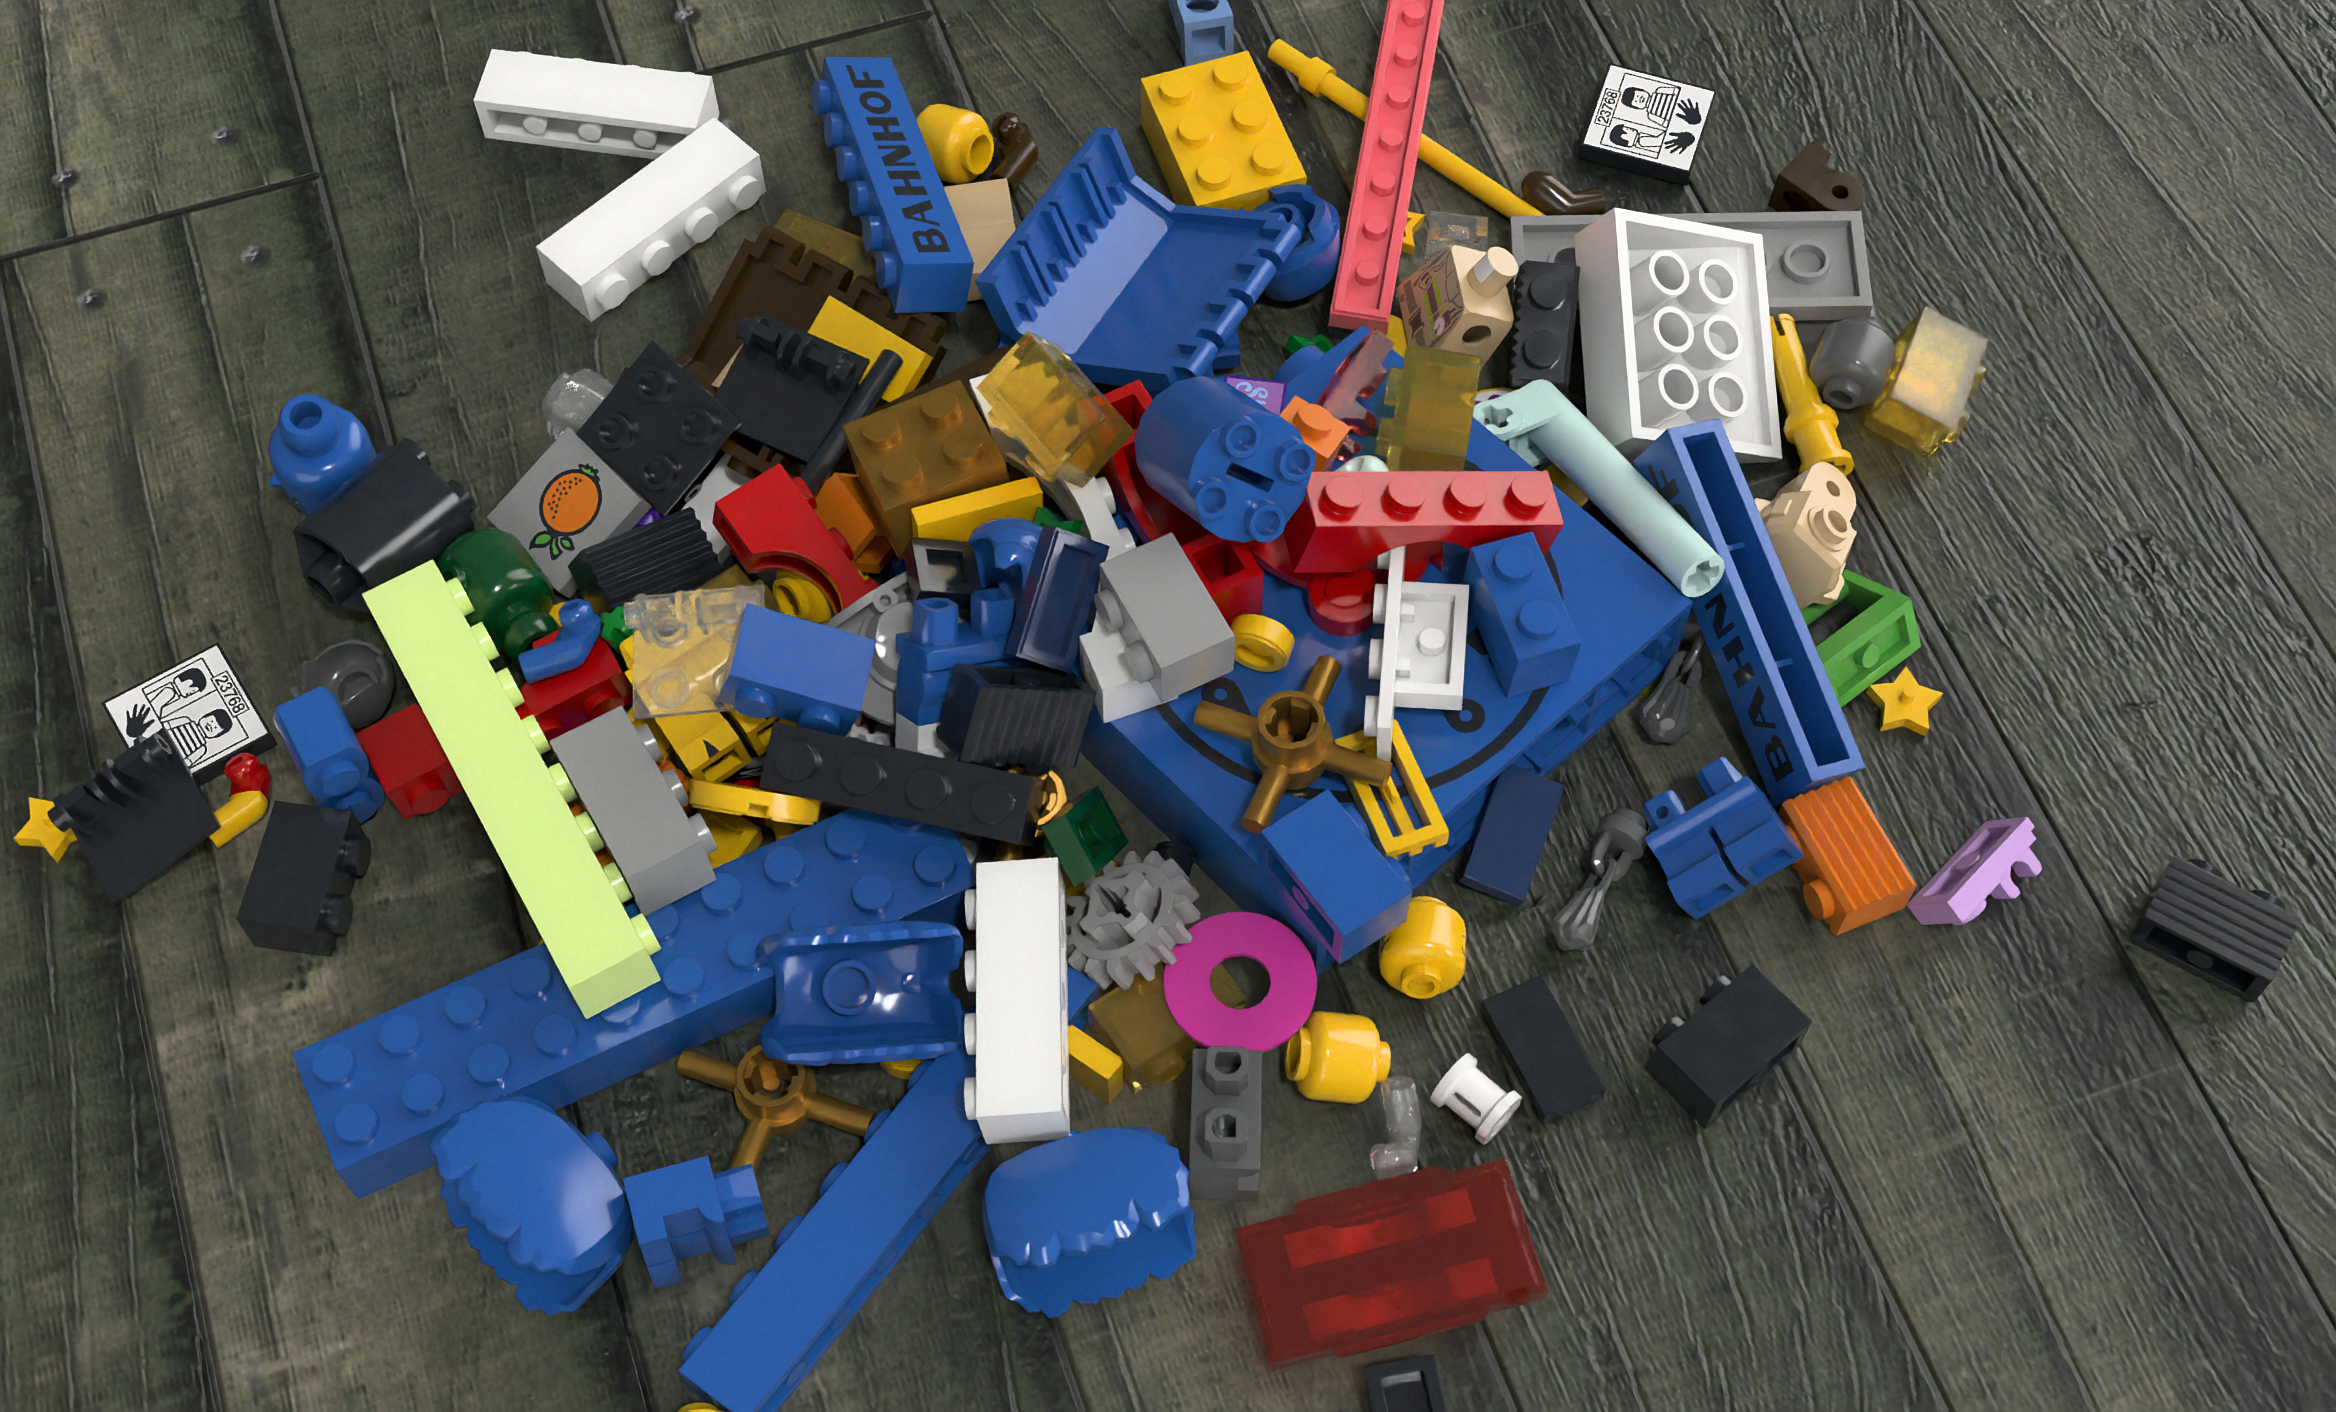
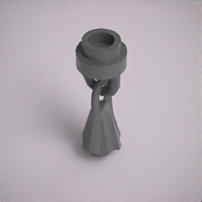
(1668, 708)
(1621, 835)

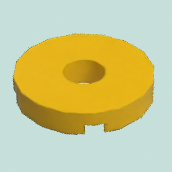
(753, 802)

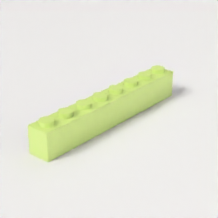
(513, 791)

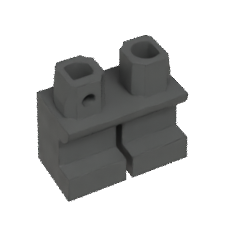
(1225, 1124)

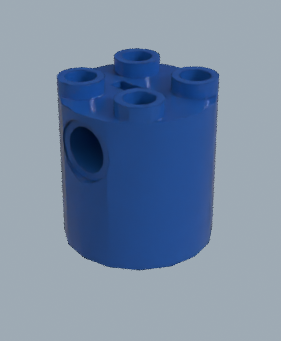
(1223, 459)

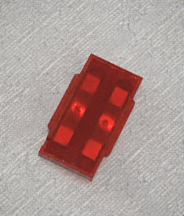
(1389, 1263)

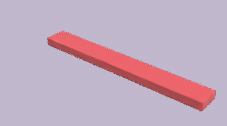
(1386, 166)

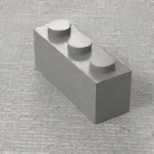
(637, 809)

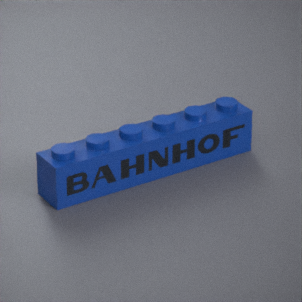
(893, 185)
(1753, 618)

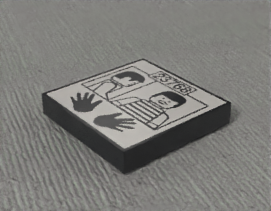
(1647, 124)
(200, 708)

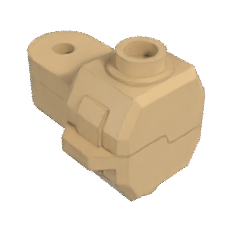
(1812, 532)

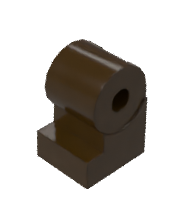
(1813, 186)

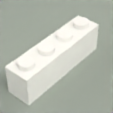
(591, 104)
(652, 219)
(1019, 1002)

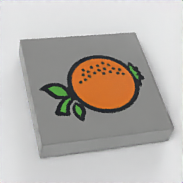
(566, 506)

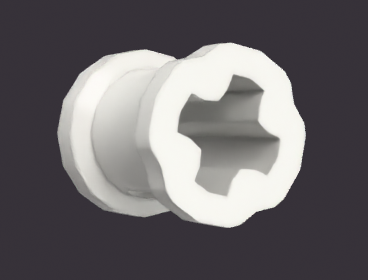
(1475, 1098)

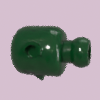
(504, 588)

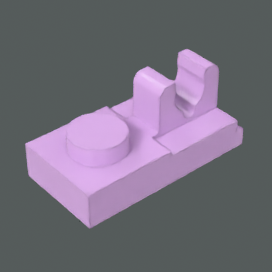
(1976, 870)

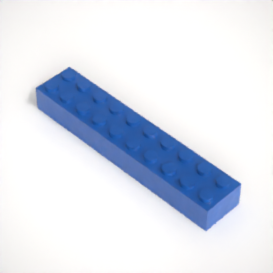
(519, 1031)

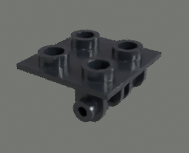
(788, 385)
(659, 429)
(136, 814)

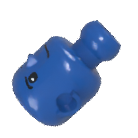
(316, 450)

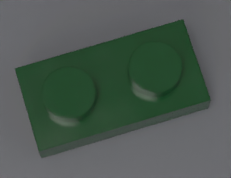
(1084, 836)

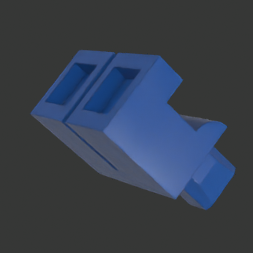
(1690, 846)
(693, 1212)

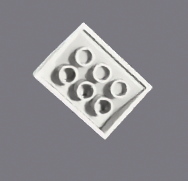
(1676, 332)

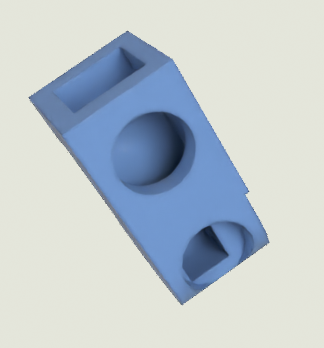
(1203, 29)

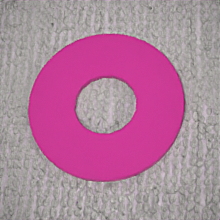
(1252, 936)

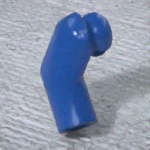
(571, 647)

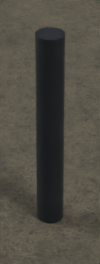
(858, 406)

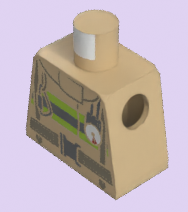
(1459, 301)

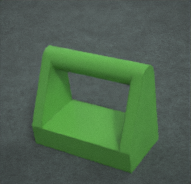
(1871, 641)

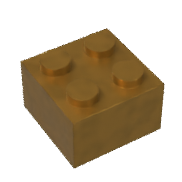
(922, 455)

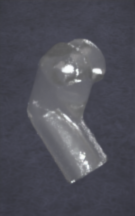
(1403, 1127)

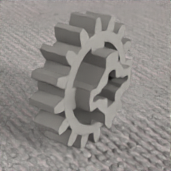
(1130, 920)

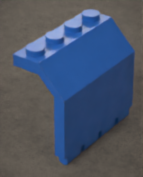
(1130, 274)

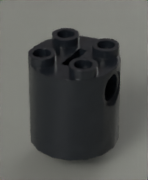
(381, 526)

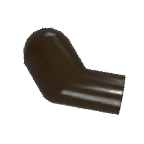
(1016, 148)
(1554, 198)

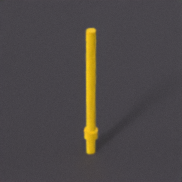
(1321, 79)

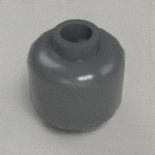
(1852, 362)

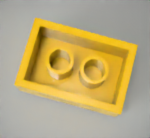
(1218, 134)

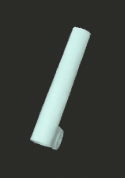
(1547, 426)

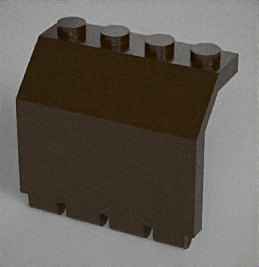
(770, 282)

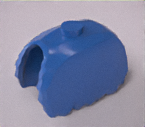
(863, 993)
(535, 1200)
(1088, 1218)

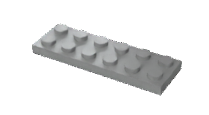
(1811, 258)

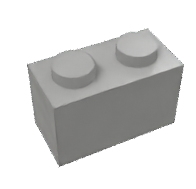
(1165, 617)

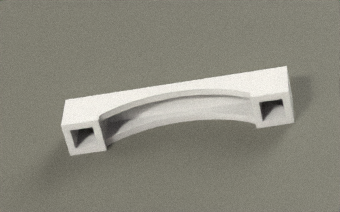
(1101, 650)

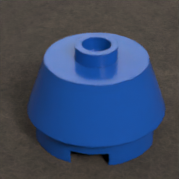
(1317, 253)

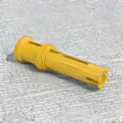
(1809, 421)

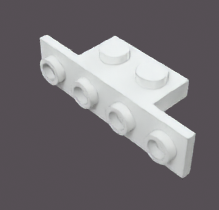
(1421, 648)

